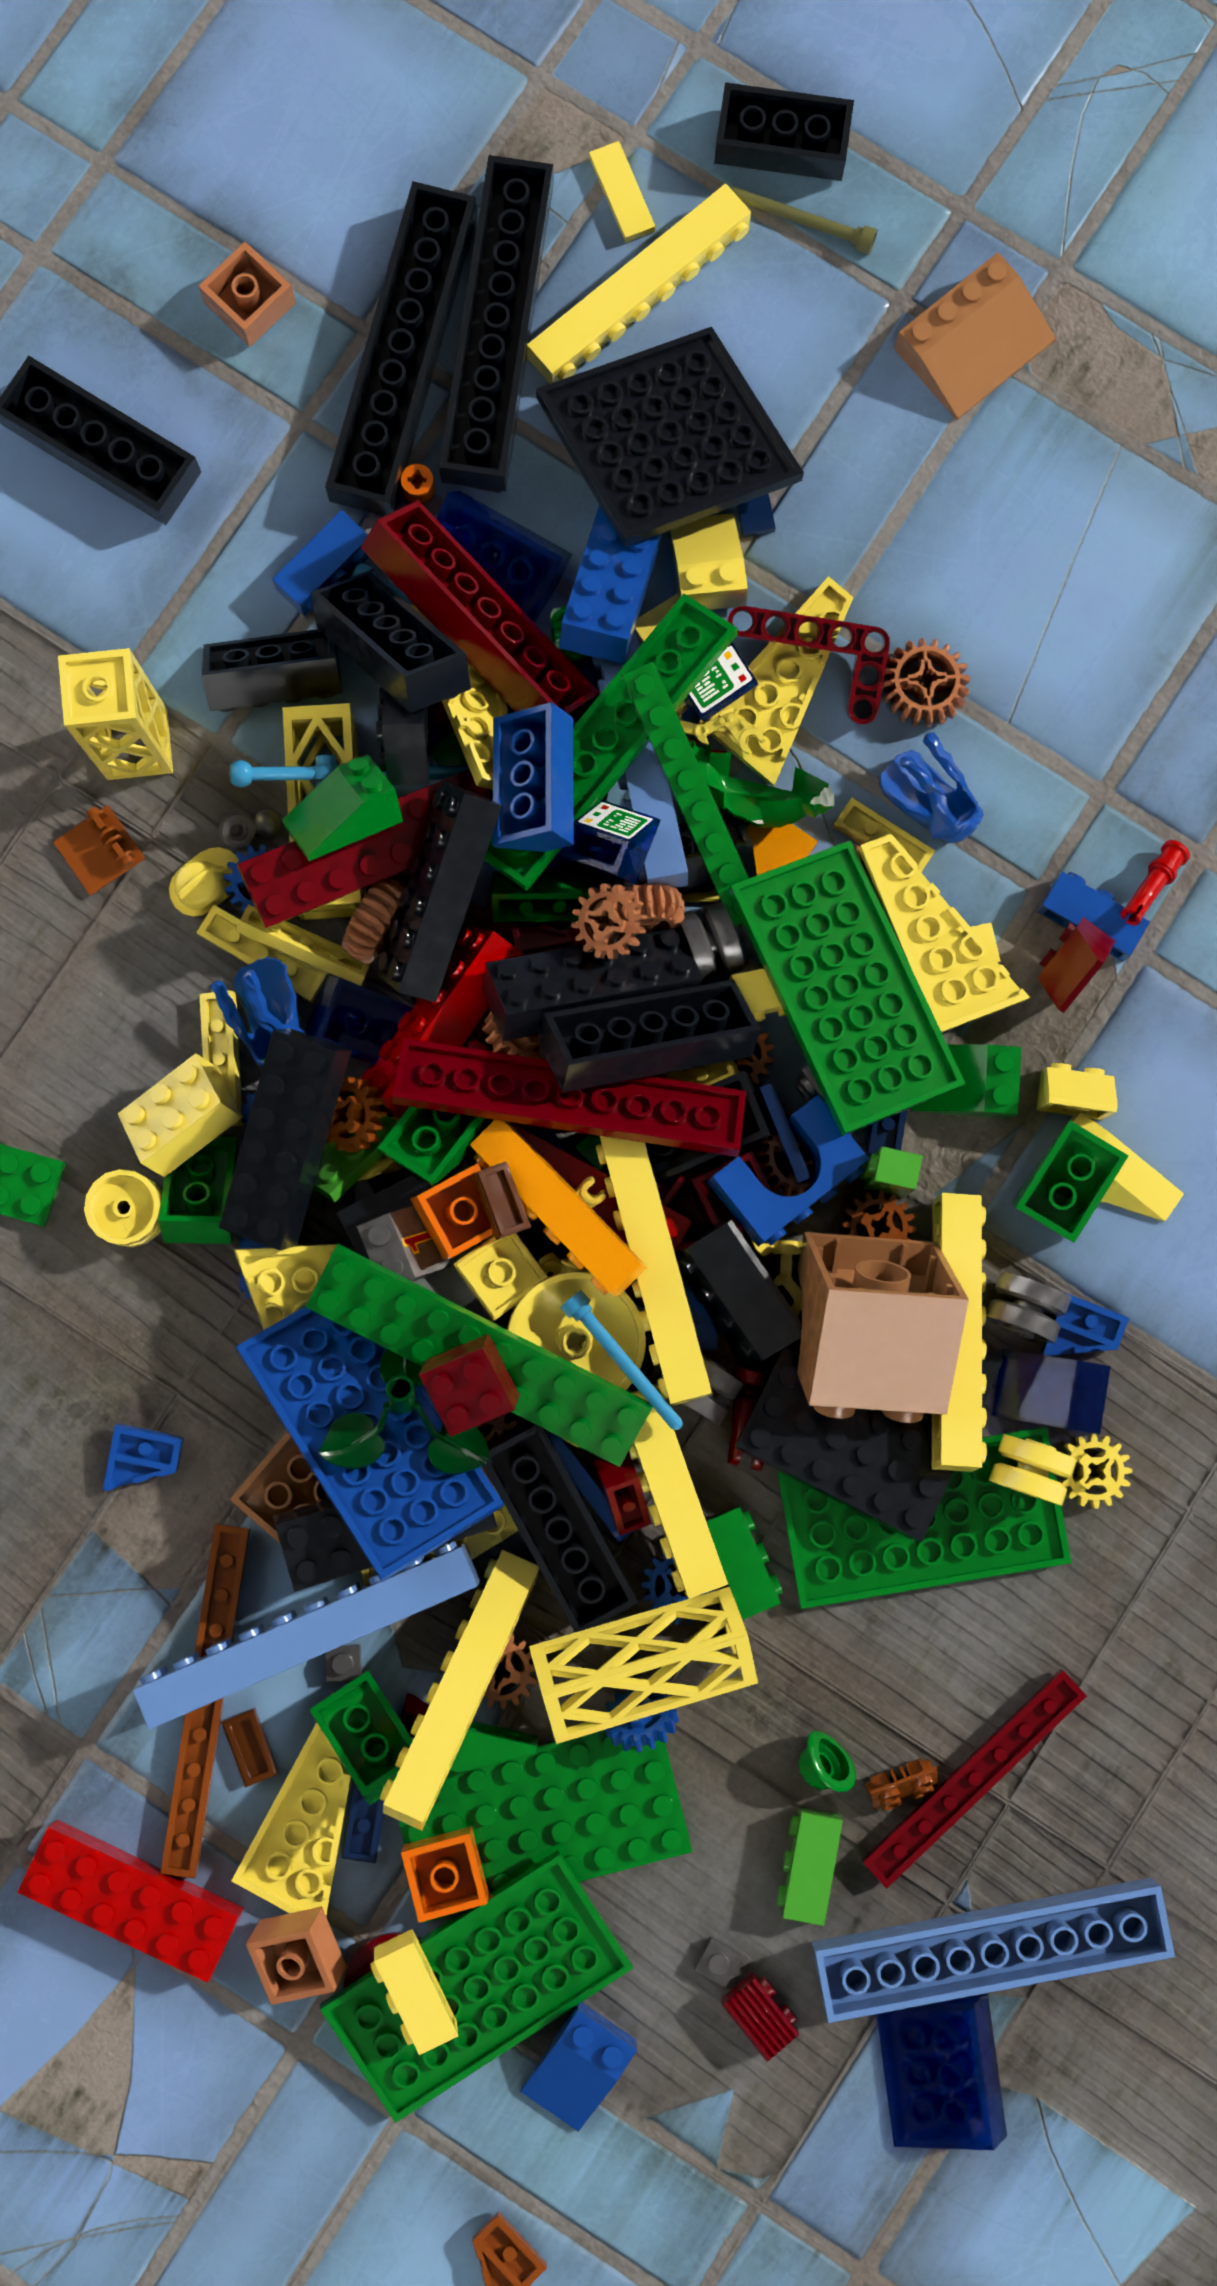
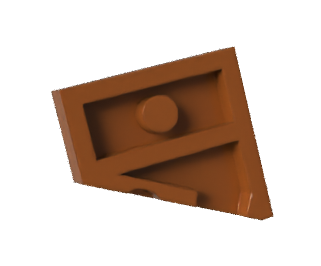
(506, 2255)

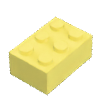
(179, 1115)

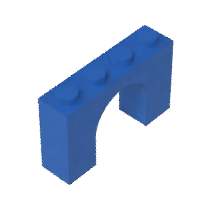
(766, 1213)

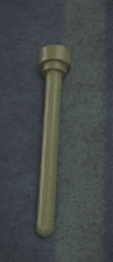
(861, 237)

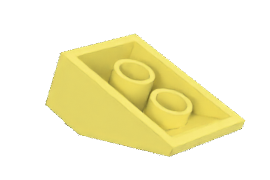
(710, 562)

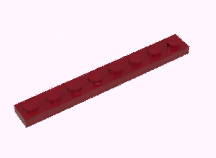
(973, 1778)

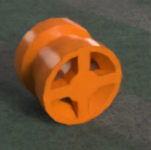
(418, 490)

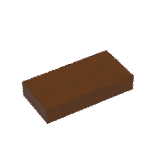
(501, 1200)
(250, 1747)

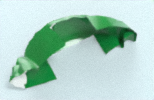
(760, 803)

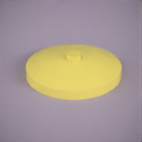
(543, 1322)

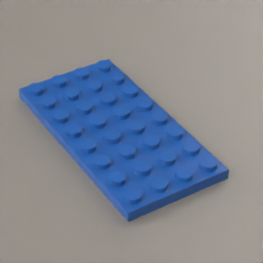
(401, 1501)

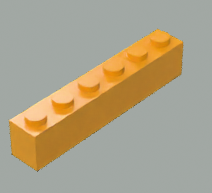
(560, 1208)

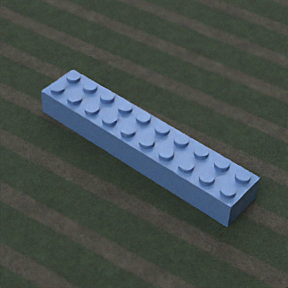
(304, 1636)
(992, 1949)

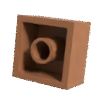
(247, 294)
(296, 1955)

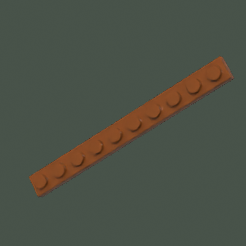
(203, 1725)

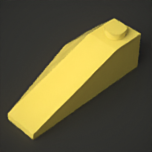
(1137, 1184)

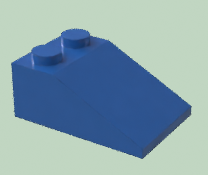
(580, 2066)

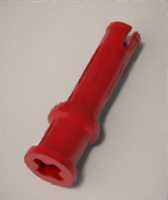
(1160, 873)

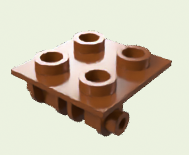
(99, 849)
(919, 1783)

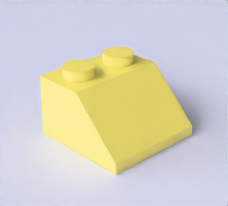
(1076, 1091)

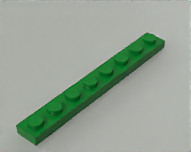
(686, 782)

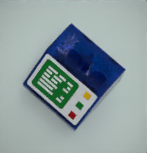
(721, 685)
(612, 840)

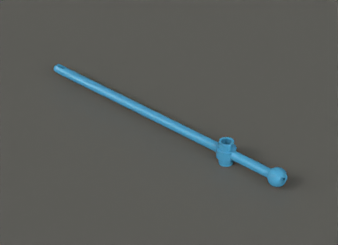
(242, 773)

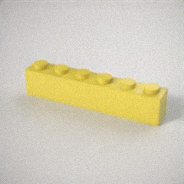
(676, 1507)

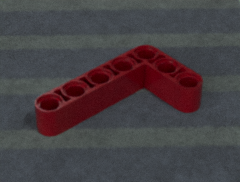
(824, 641)

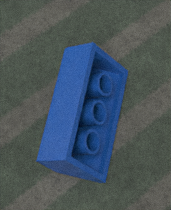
(533, 779)

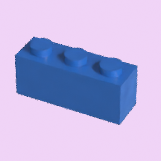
(322, 561)
(1072, 900)

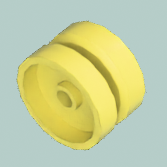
(105, 1205)
(1032, 1469)

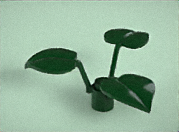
(355, 1441)

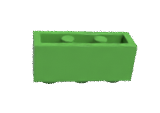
(891, 1172)
(809, 1865)

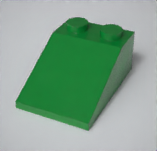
(344, 809)
(990, 1081)
(432, 1141)
(1070, 1181)
(197, 1195)
(363, 1733)
(490, 1745)

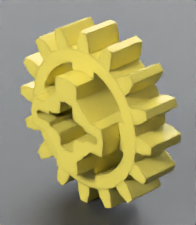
(1104, 1480)

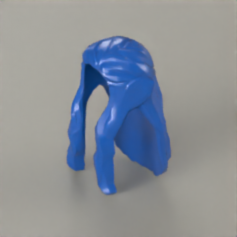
(927, 797)
(267, 1002)

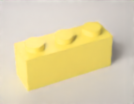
(414, 1992)

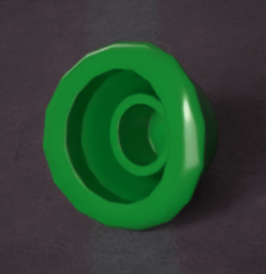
(826, 1764)

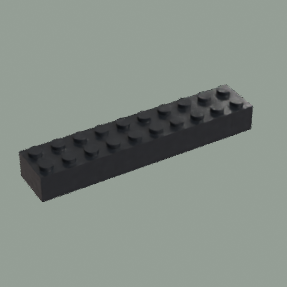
(496, 323)
(402, 349)

